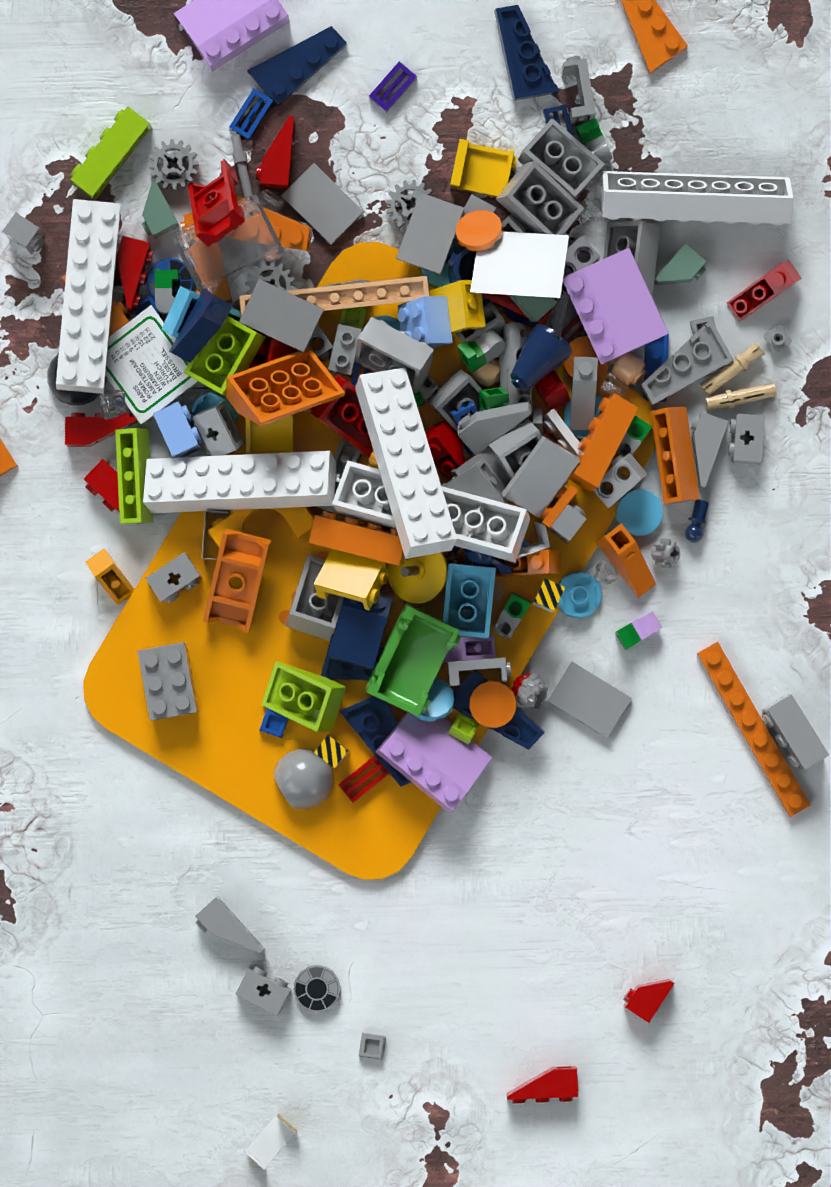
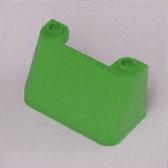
(412, 660)

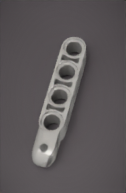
(507, 361)

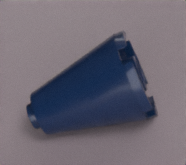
(539, 357)

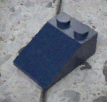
(360, 631)

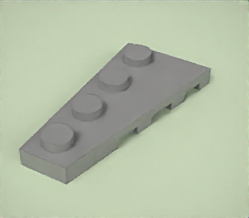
(691, 362)

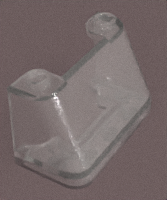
(236, 250)

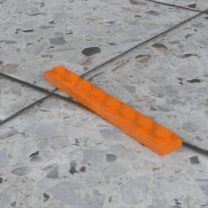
(753, 729)

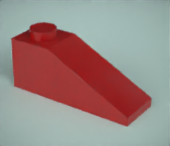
(277, 161)

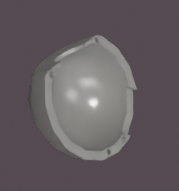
(303, 778)

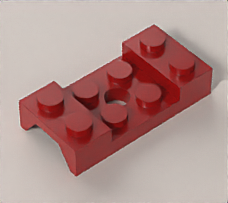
(216, 206)

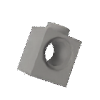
(325, 352)

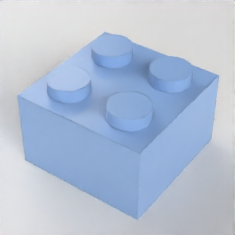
(426, 320)
(177, 430)

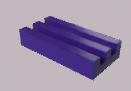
(380, 102)

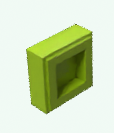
(353, 317)
(463, 728)

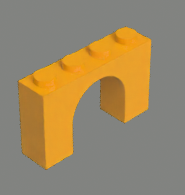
(297, 517)

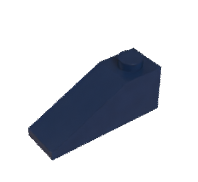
(200, 325)

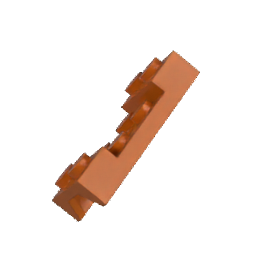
(240, 557)

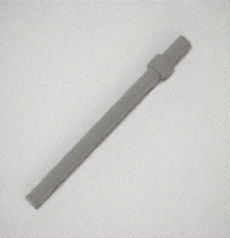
(240, 160)

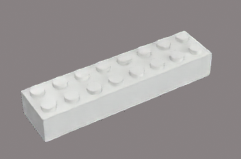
(696, 197)
(88, 296)
(405, 463)
(240, 482)
(477, 521)

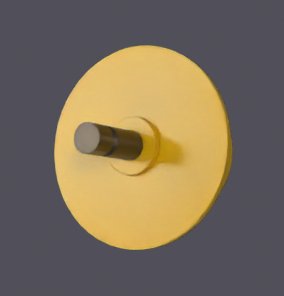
(419, 577)

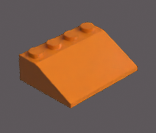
(282, 387)

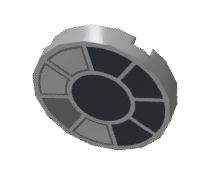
(316, 988)

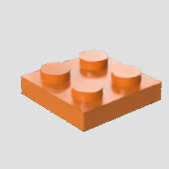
(562, 498)

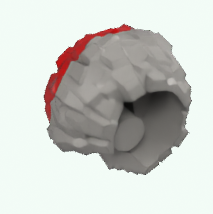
(529, 690)

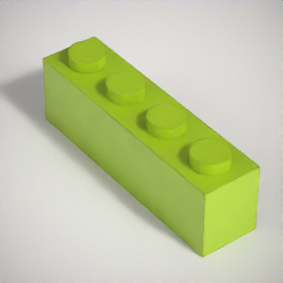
(110, 153)
(132, 454)

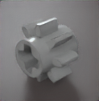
(665, 553)

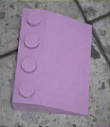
(229, 26)
(615, 306)
(434, 759)

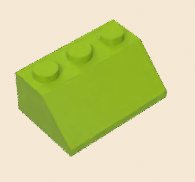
(225, 354)

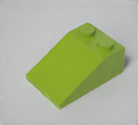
(304, 697)

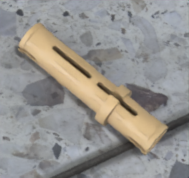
(739, 364)
(742, 396)

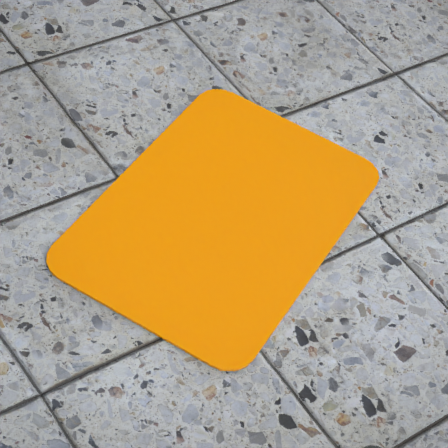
(232, 668)

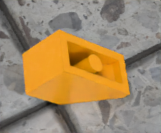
(110, 576)

